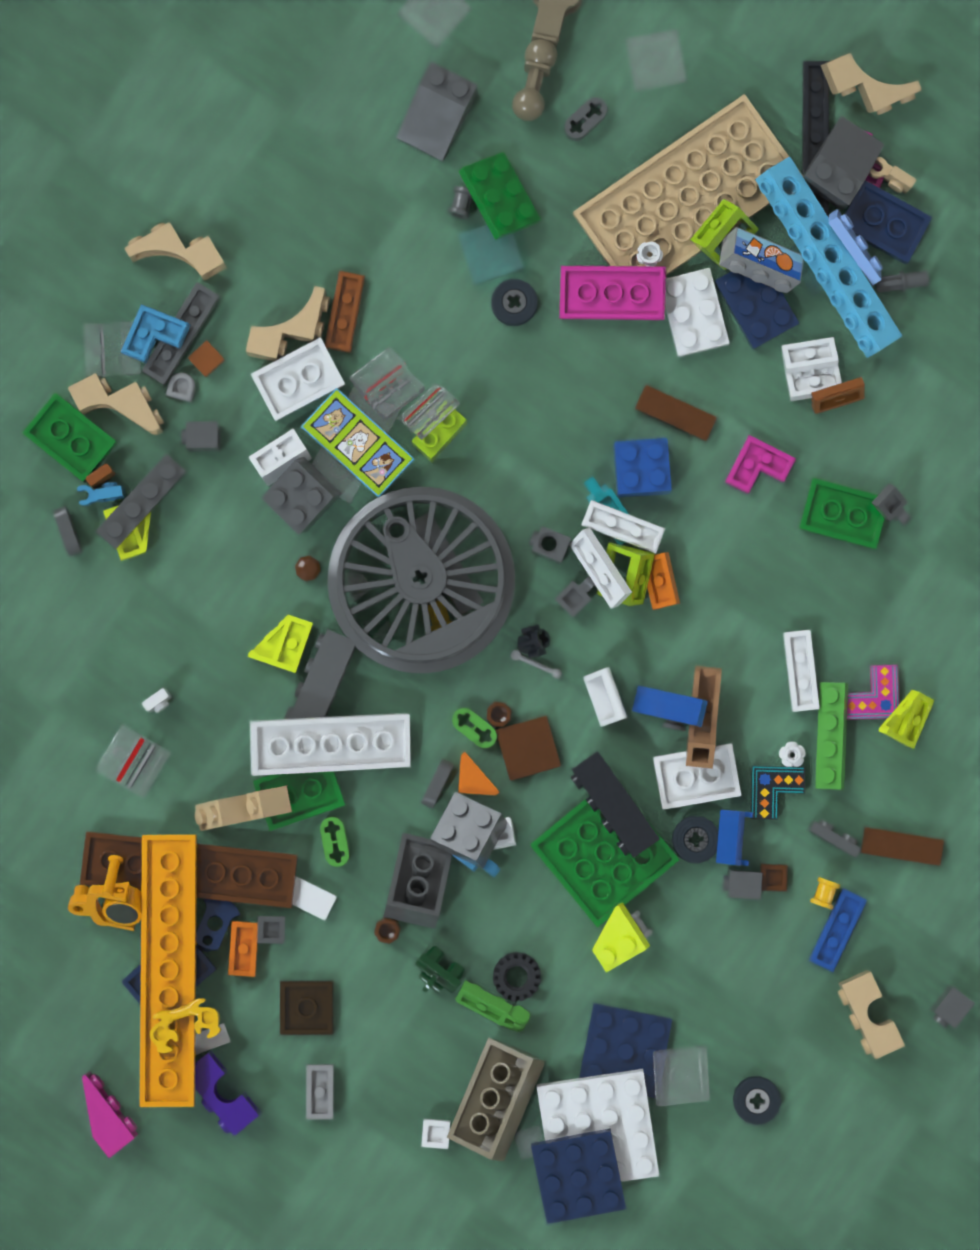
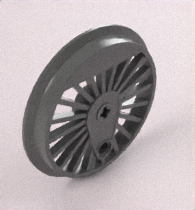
(411, 555)

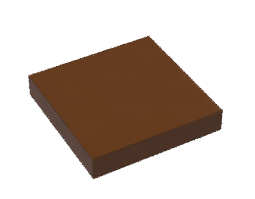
(528, 748)

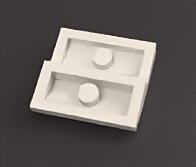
(810, 367)

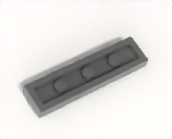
(193, 311)
(140, 501)

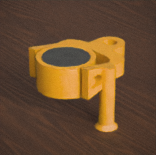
(121, 901)

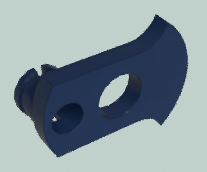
(215, 908)

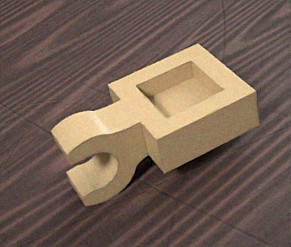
(897, 178)

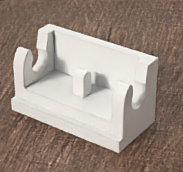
(278, 456)

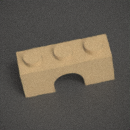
(858, 994)

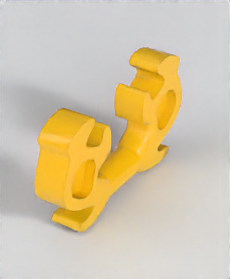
(207, 1018)

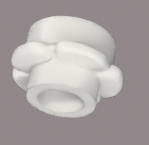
(651, 247)
(797, 760)

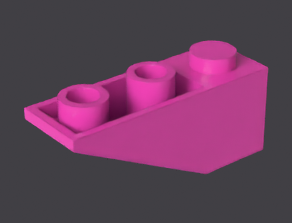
(107, 1122)

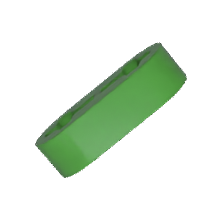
(470, 733)
(328, 842)

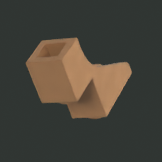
(702, 739)

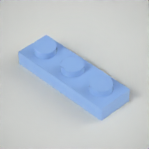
(856, 246)

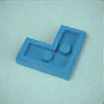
(153, 326)

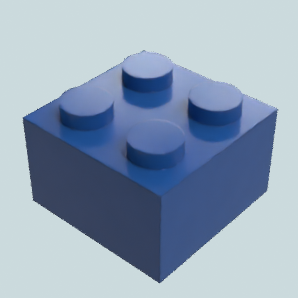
(642, 467)

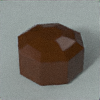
(308, 568)
(499, 714)
(387, 930)

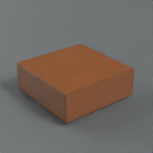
(206, 359)
(100, 476)

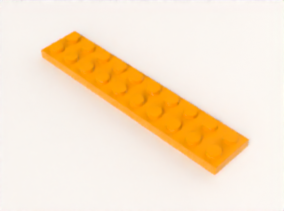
(168, 966)

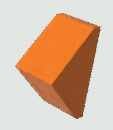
(473, 780)

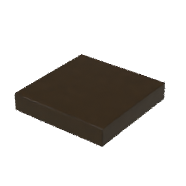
(307, 1007)

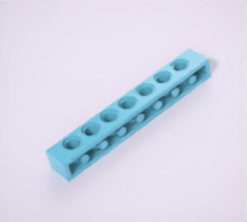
(828, 257)

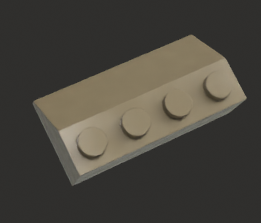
(495, 1099)

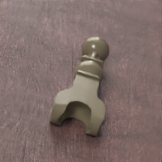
(541, 55)

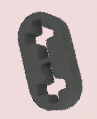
(581, 114)
(68, 531)
(437, 783)

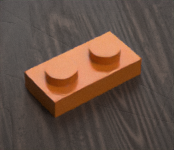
(662, 583)
(243, 949)

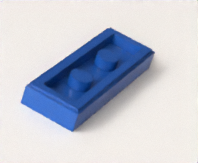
(670, 706)
(837, 930)

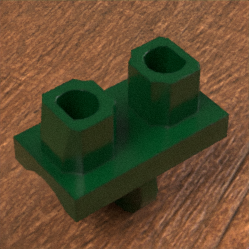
(447, 978)

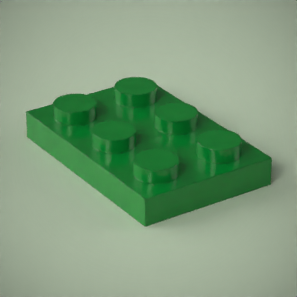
(499, 195)
(69, 437)
(841, 514)
(308, 795)

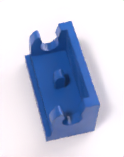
(731, 837)

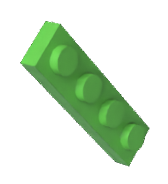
(831, 735)

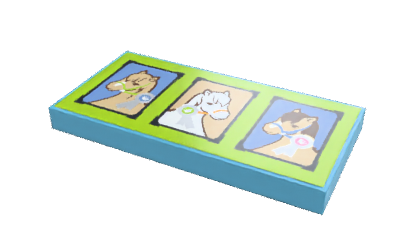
(357, 443)

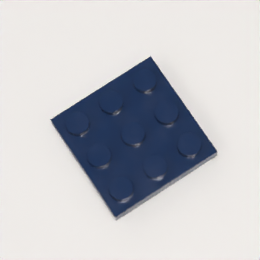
(624, 1042)
(578, 1176)

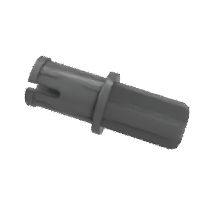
(903, 281)

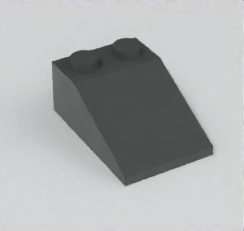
(437, 111)
(842, 163)
(417, 882)

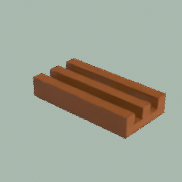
(838, 395)

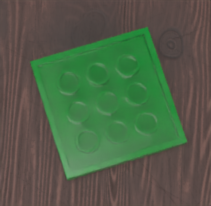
(594, 866)

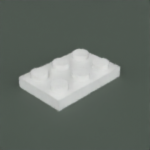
(694, 313)
(298, 379)
(690, 785)

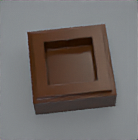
(774, 877)

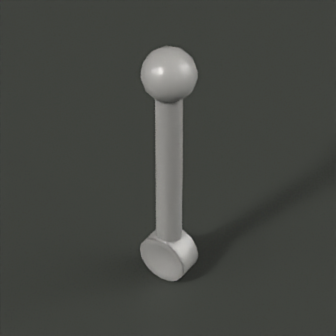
(516, 655)

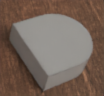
(181, 387)

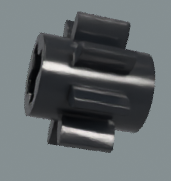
(533, 641)

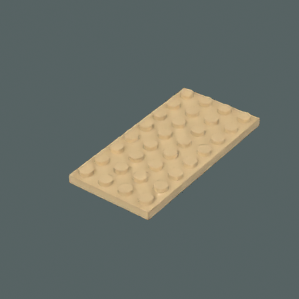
(681, 188)

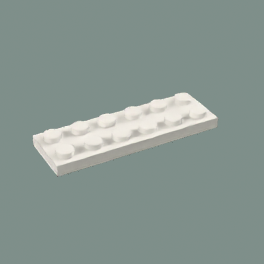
(329, 744)

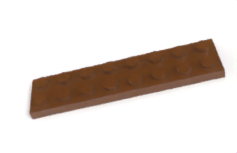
(221, 870)

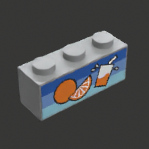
(761, 260)

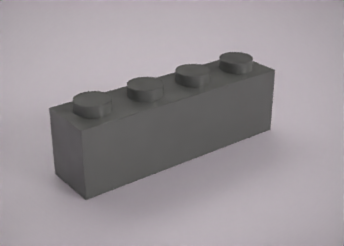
(323, 676)

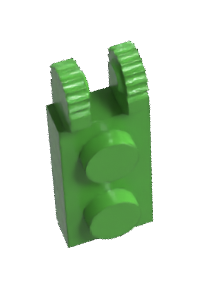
(492, 1007)

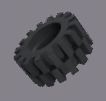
(524, 991)

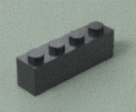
(615, 804)

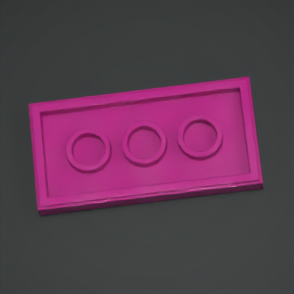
(613, 292)

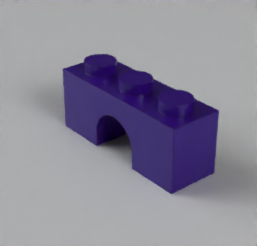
(233, 1113)

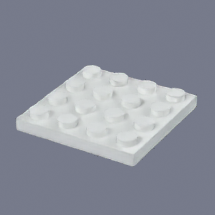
(604, 1103)

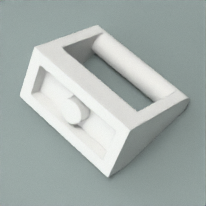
(605, 697)

